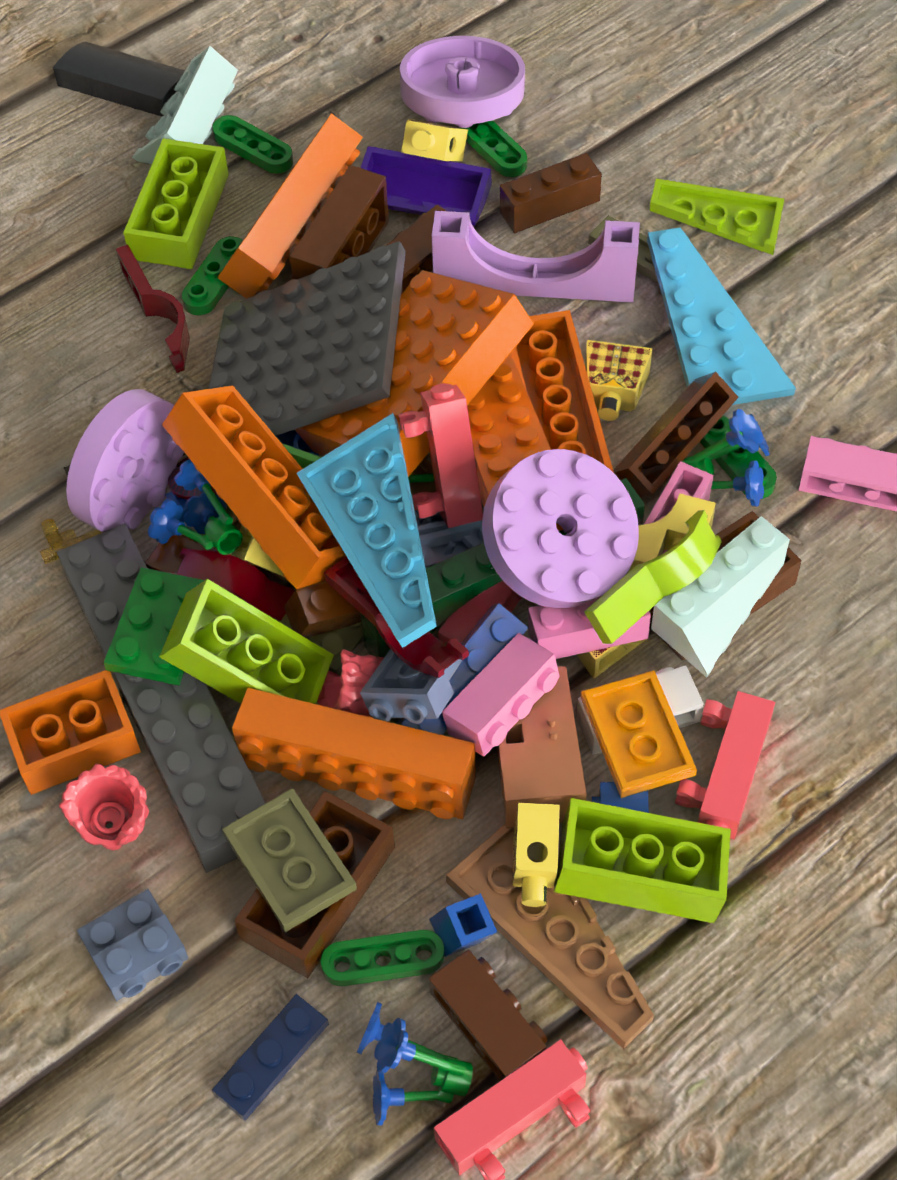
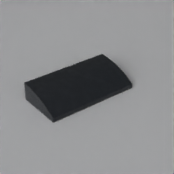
(117, 77)

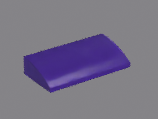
(421, 182)

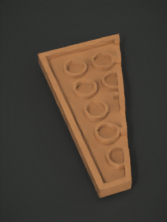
(557, 939)

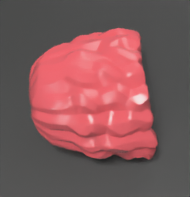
(344, 690)
(105, 798)

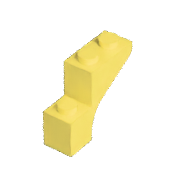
(670, 529)

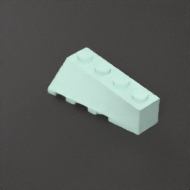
(194, 105)
(710, 609)

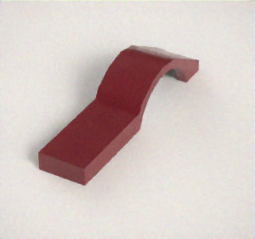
(157, 304)
(237, 578)
(423, 654)

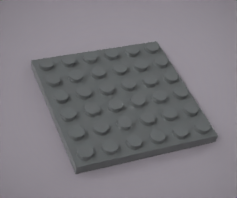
(315, 341)

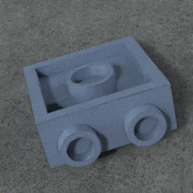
(403, 692)
(133, 945)

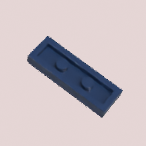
(270, 1057)

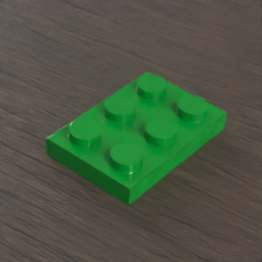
(146, 626)

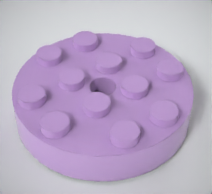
(462, 80)
(122, 462)
(589, 507)

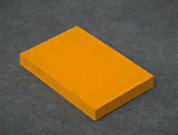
(638, 734)

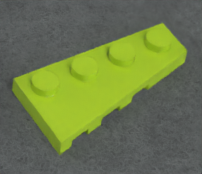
(723, 212)

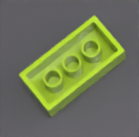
(177, 203)
(242, 648)
(643, 860)

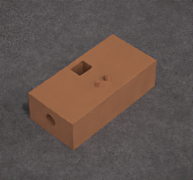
(542, 755)

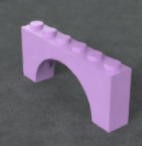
(595, 273)

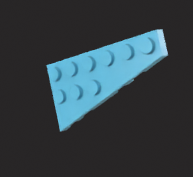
(709, 325)
(371, 512)

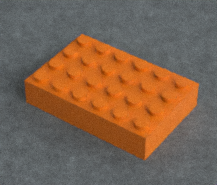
(444, 336)

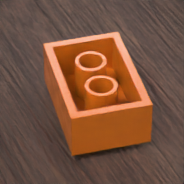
(69, 731)

